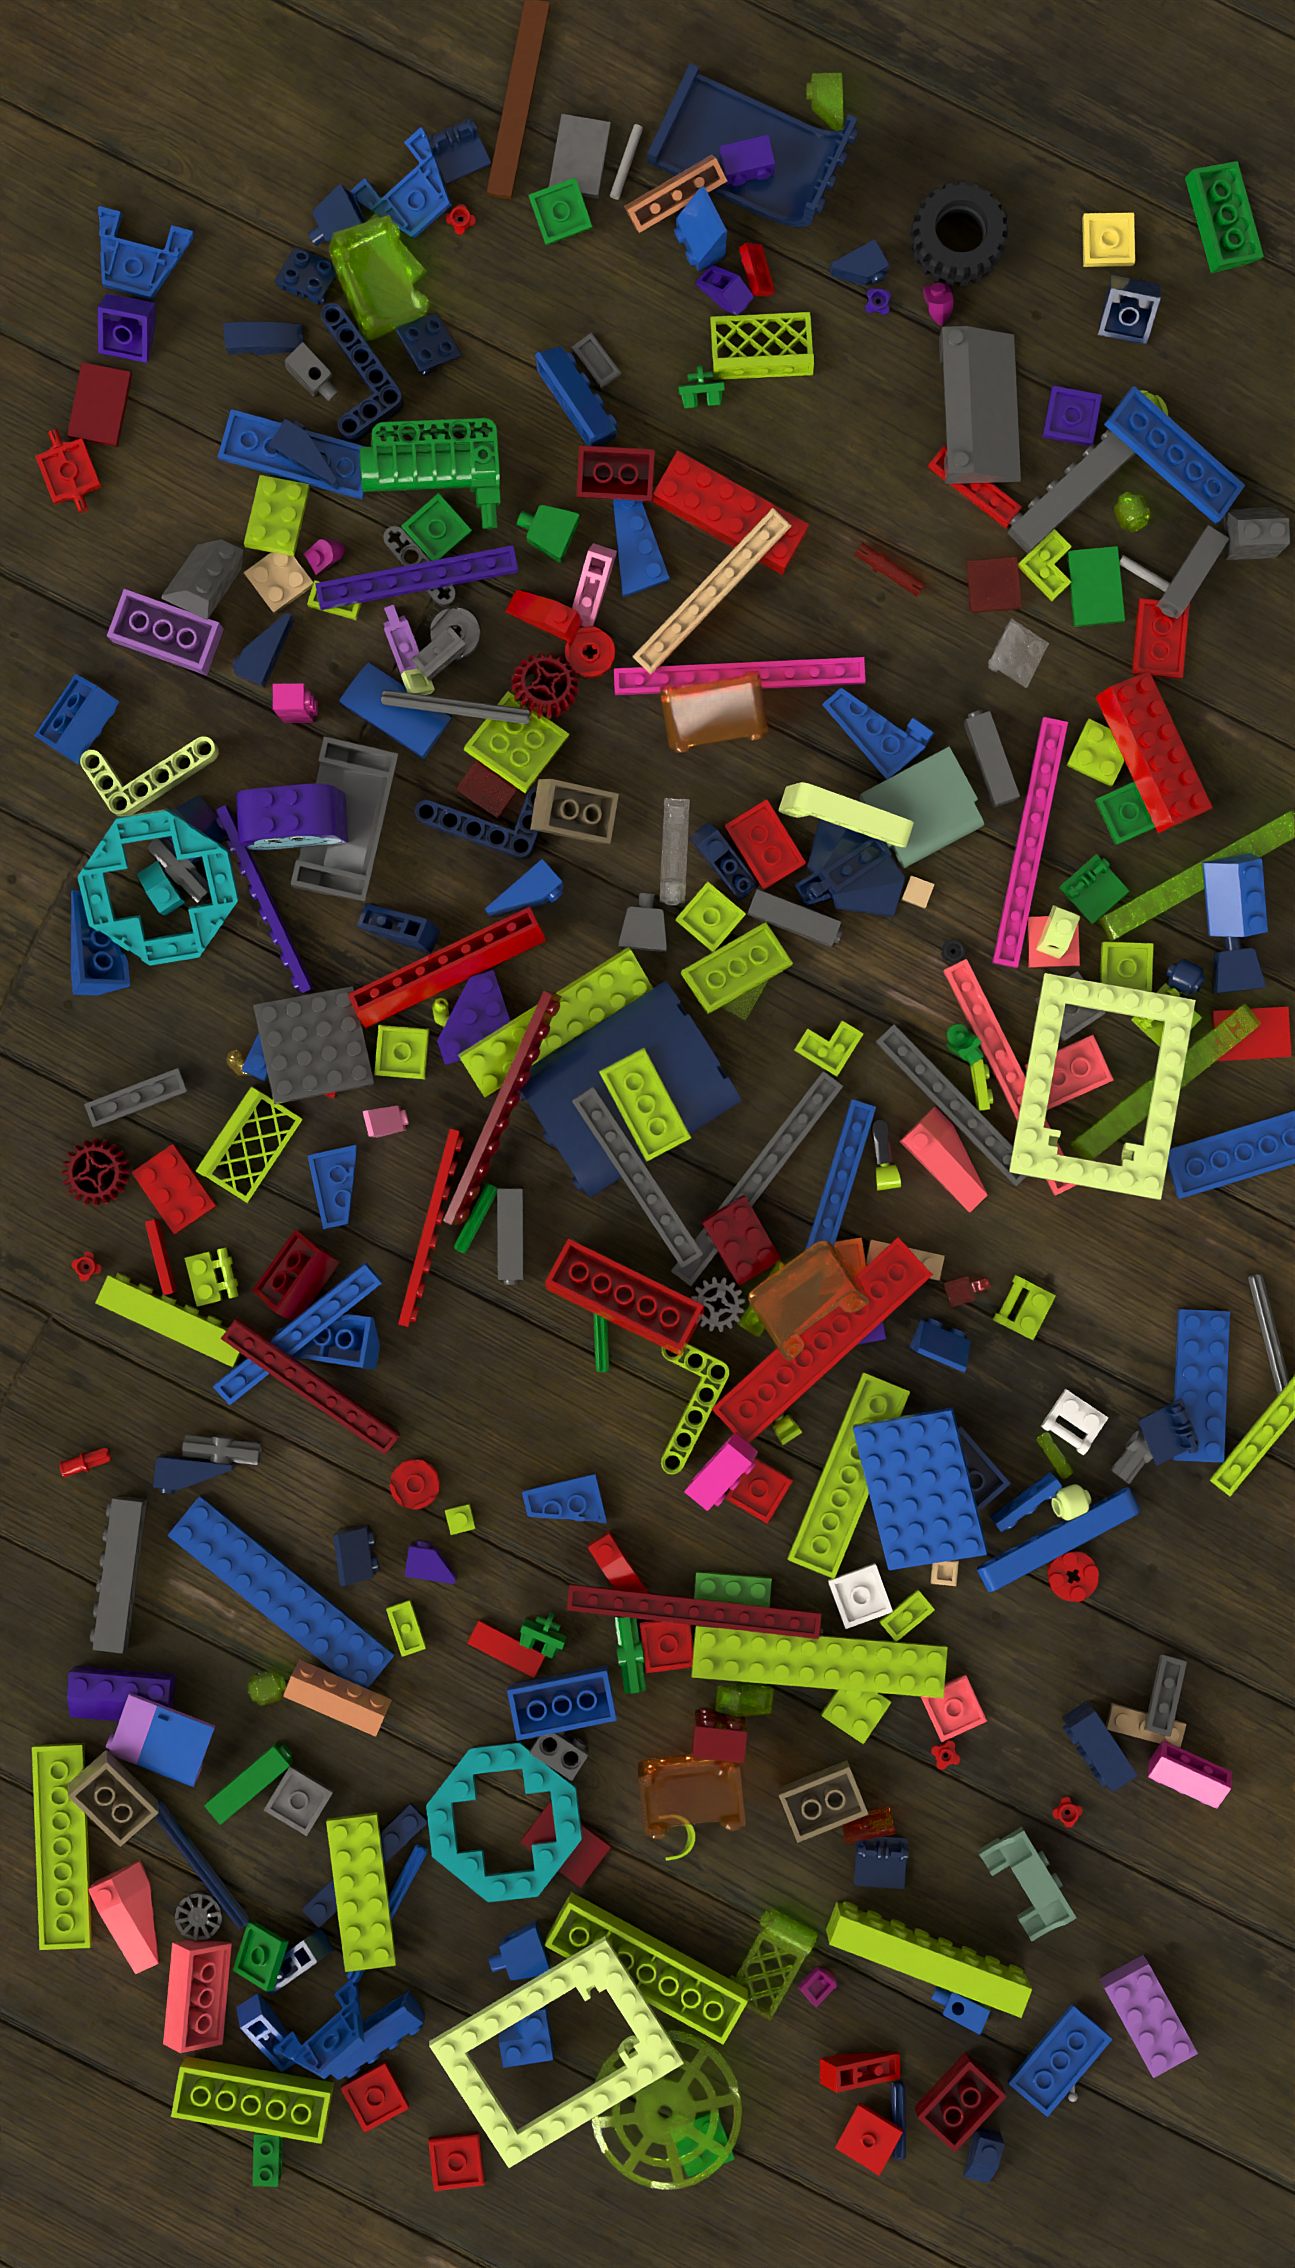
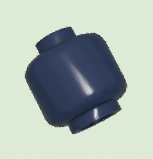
(1185, 977)

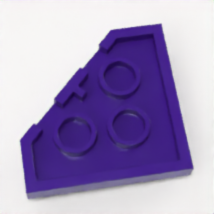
(474, 1017)

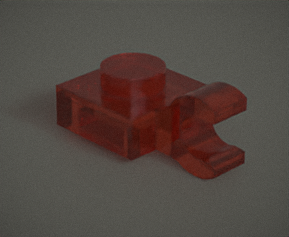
(961, 1290)

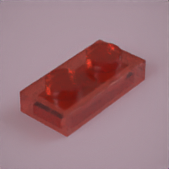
(874, 1825)

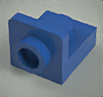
(919, 732)

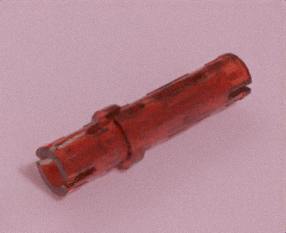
(889, 569)

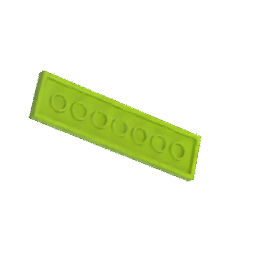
(581, 1007)
(842, 1484)
(61, 1849)

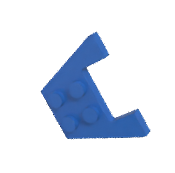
(417, 197)
(134, 266)
(334, 2041)

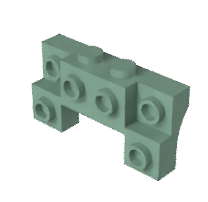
(1042, 1888)

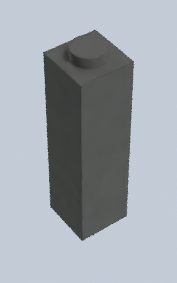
(1192, 572)
(991, 758)
(795, 919)
(510, 1235)

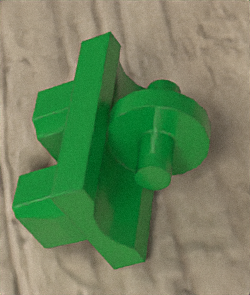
(712, 389)
(963, 1043)
(545, 1631)

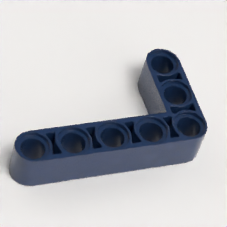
(366, 371)
(487, 828)

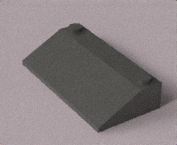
(980, 405)
(366, 780)

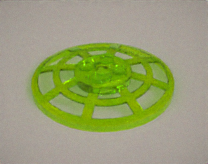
(679, 2125)

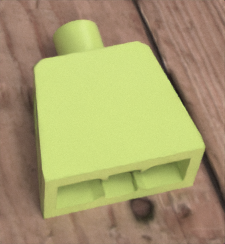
(1058, 932)

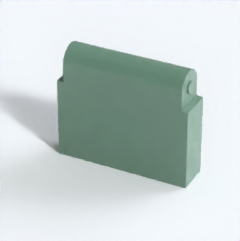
(934, 798)

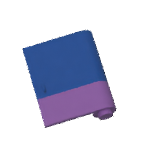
(161, 1739)

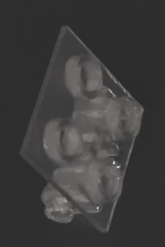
(1018, 653)

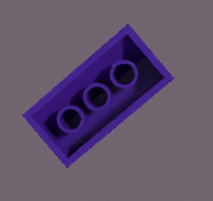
(104, 1691)

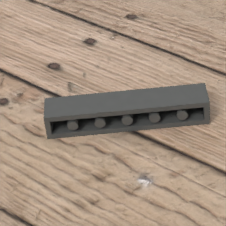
(1070, 492)
(119, 1574)

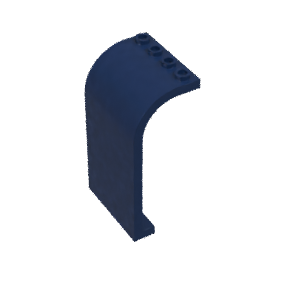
(714, 115)

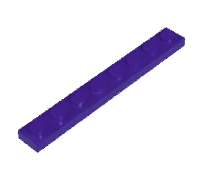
(416, 577)
(268, 908)

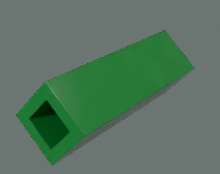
(249, 1782)

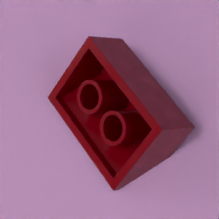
(615, 473)
(295, 1276)

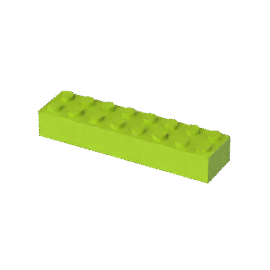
(929, 1958)
(660, 1972)

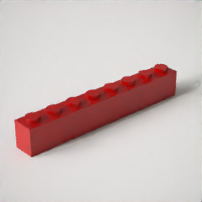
(446, 967)

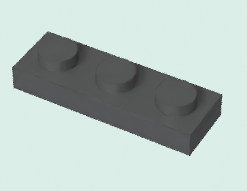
(1165, 1695)

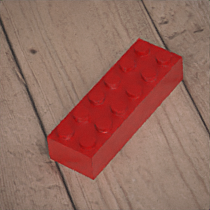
(723, 508)
(1153, 751)
(624, 1297)

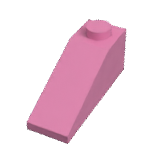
(593, 583)
(385, 1121)

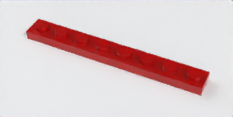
(429, 1238)

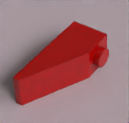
(545, 614)
(615, 1563)
(858, 2070)

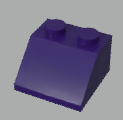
(126, 327)

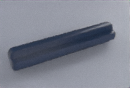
(898, 2117)

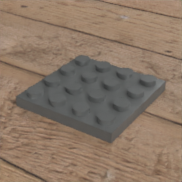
(313, 1045)

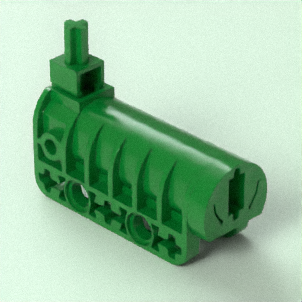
(436, 461)

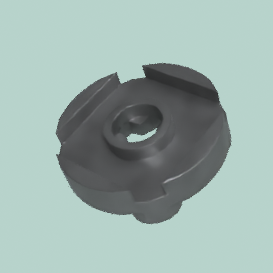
(456, 619)

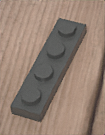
(136, 1097)

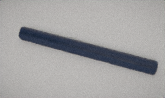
(201, 1866)

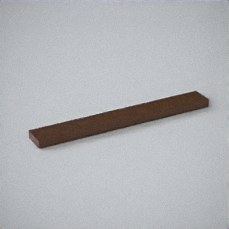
(518, 99)

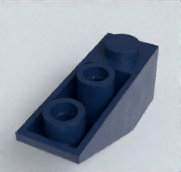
(723, 860)

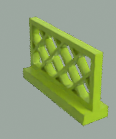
(757, 365)
(230, 1132)

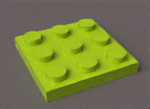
(517, 749)

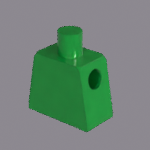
(550, 530)

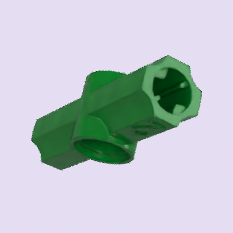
(630, 1654)

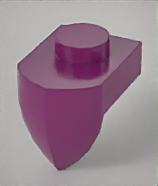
(939, 302)
(324, 554)
(818, 1985)

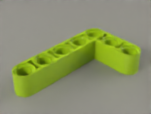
(695, 1403)

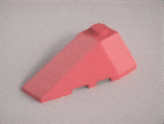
(941, 1152)
(128, 1913)

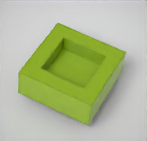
(460, 1519)

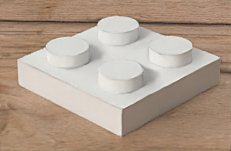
(860, 1595)

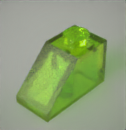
(827, 98)
(744, 1700)

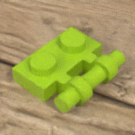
(204, 1278)

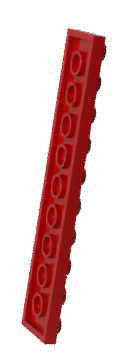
(780, 1382)

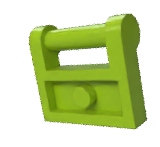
(1031, 1311)

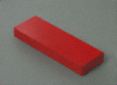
(161, 1256)
(505, 1648)

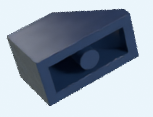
(862, 265)
(984, 2155)

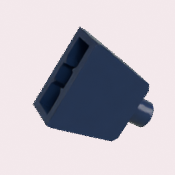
(334, 214)
(1236, 969)

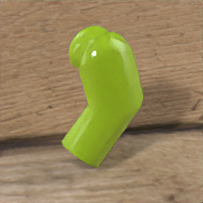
(440, 1011)

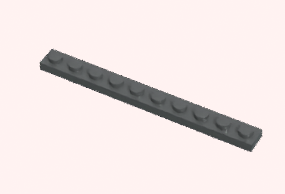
(768, 1163)

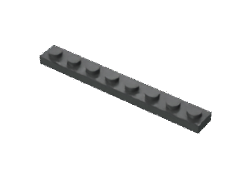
(949, 1100)
(637, 1176)

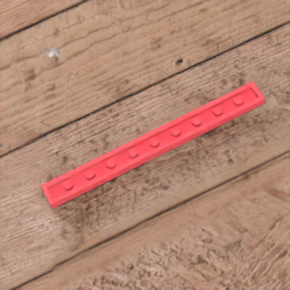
(993, 1043)

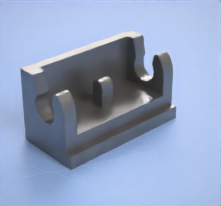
(439, 653)

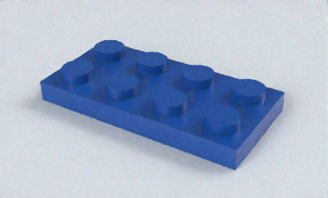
(1059, 2060)

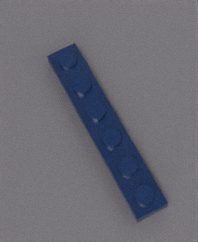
(393, 1838)

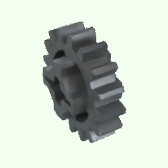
(720, 1293)

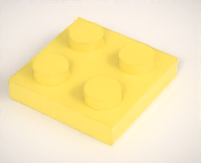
(1108, 239)

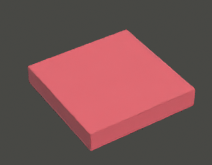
(1035, 927)
(956, 1711)

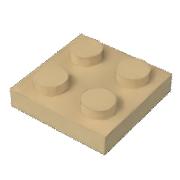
(279, 580)

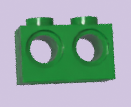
(267, 2160)

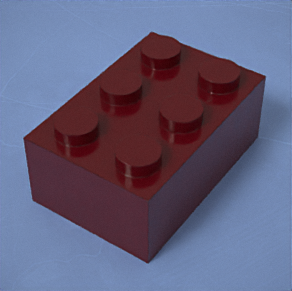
(718, 1736)
(960, 2101)

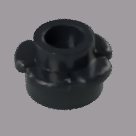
(959, 951)

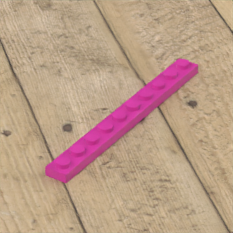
(773, 674)
(1030, 842)

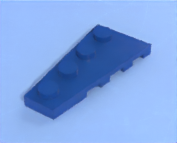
(637, 549)
(875, 736)

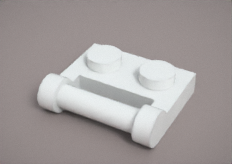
(1080, 1415)

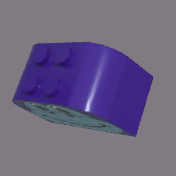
(291, 817)

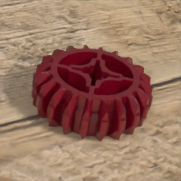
(559, 675)
(100, 1182)

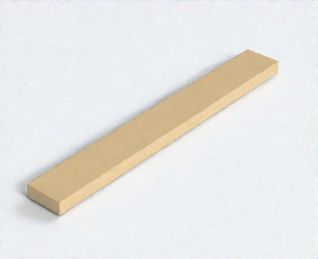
(712, 591)

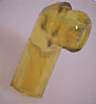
(236, 1063)

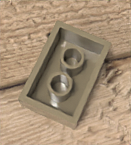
(574, 811)
(113, 1798)
(822, 1801)

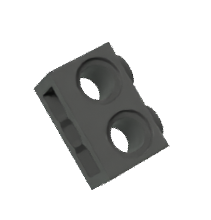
(555, 1757)

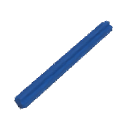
(399, 1891)

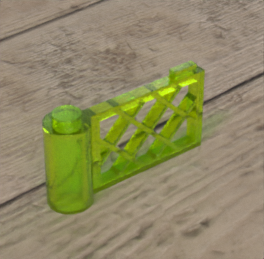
(790, 1937)

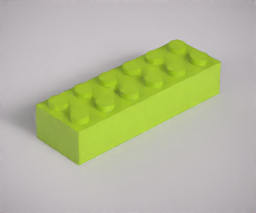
(252, 2099)

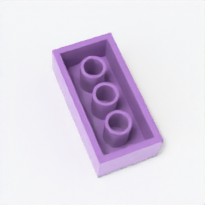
(165, 632)
(1148, 2016)

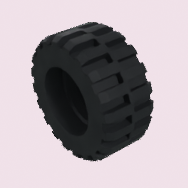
(965, 202)

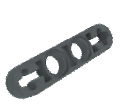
(394, 547)

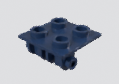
(459, 151)
(306, 275)
(428, 343)
(1169, 1432)
(881, 1862)

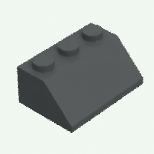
(205, 577)

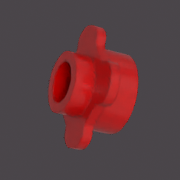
(460, 212)
(79, 1266)
(938, 1752)
(1067, 1819)

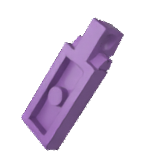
(400, 639)

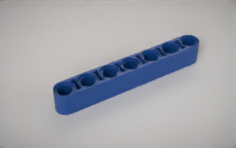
(1058, 1540)

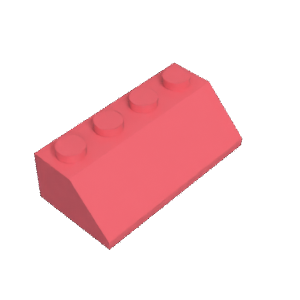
(197, 1994)

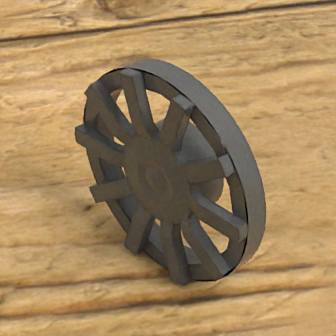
(198, 1916)

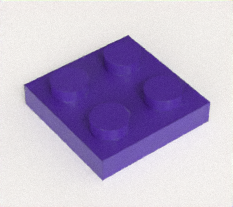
(1072, 416)

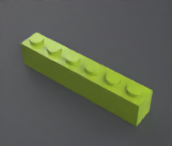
(167, 1318)

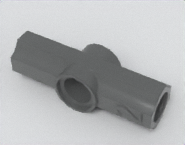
(181, 871)
(221, 1449)
(1133, 1458)

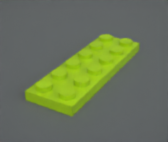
(361, 1892)

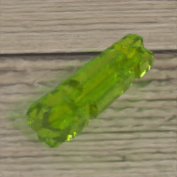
(1054, 1455)

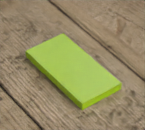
(736, 968)
(645, 1104)

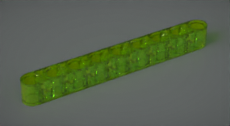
(1192, 879)
(1137, 1105)

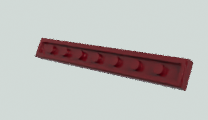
(310, 1386)

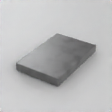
(580, 153)

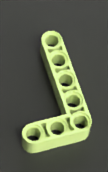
(149, 778)
(806, 800)

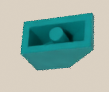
(160, 888)

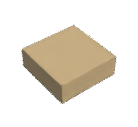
(918, 892)
(944, 1573)

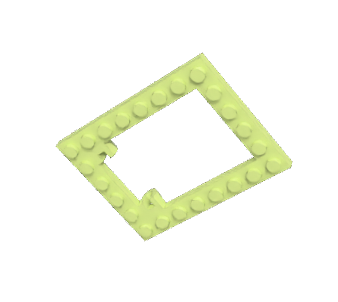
(1036, 1146)
(590, 1967)

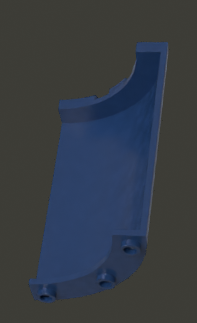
(678, 1054)

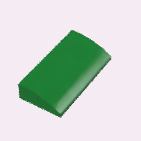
(1224, 216)

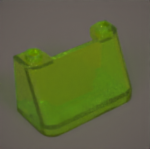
(375, 277)

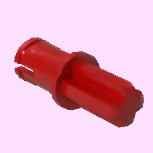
(85, 1462)

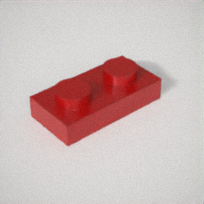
(756, 269)

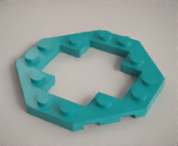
(188, 843)
(470, 1865)

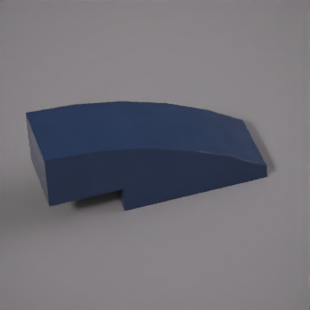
(262, 337)

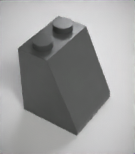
(1255, 533)

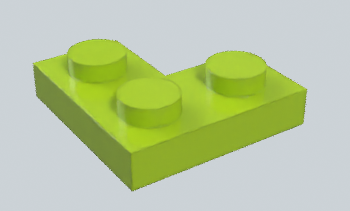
(1040, 565)
(830, 1054)

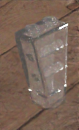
(674, 851)

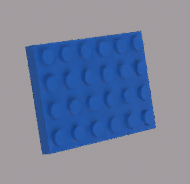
(920, 1489)

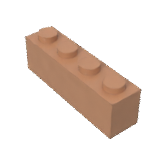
(674, 193)
(337, 1697)

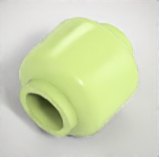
(1071, 1502)

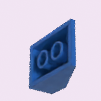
(701, 231)
(531, 890)
(941, 1345)

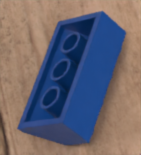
(575, 397)
(561, 1702)
(384, 2031)

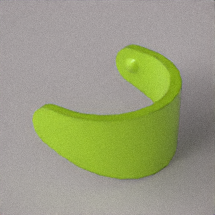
(690, 1843)

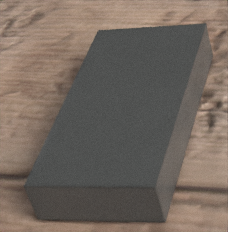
(596, 360)

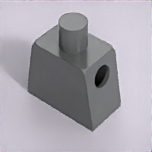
(304, 364)
(644, 926)

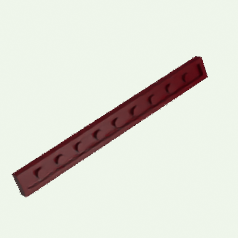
(506, 1100)
(694, 1611)

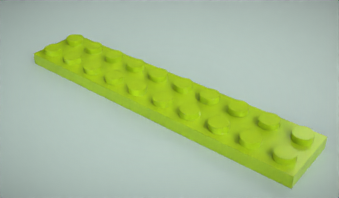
(820, 1662)

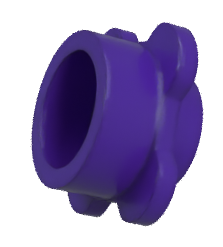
(878, 294)

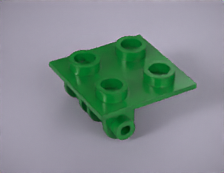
(1094, 888)

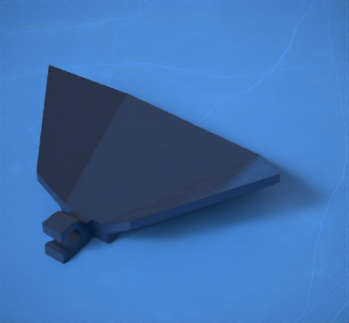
(854, 870)

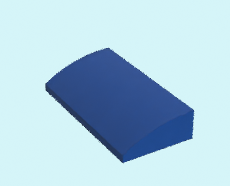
(410, 727)

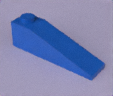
(95, 958)
(346, 1341)

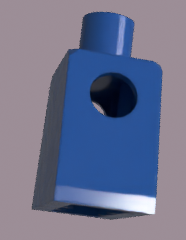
(522, 1953)
(970, 2014)

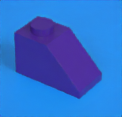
(725, 289)
(428, 1563)

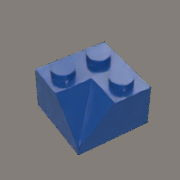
(527, 2040)

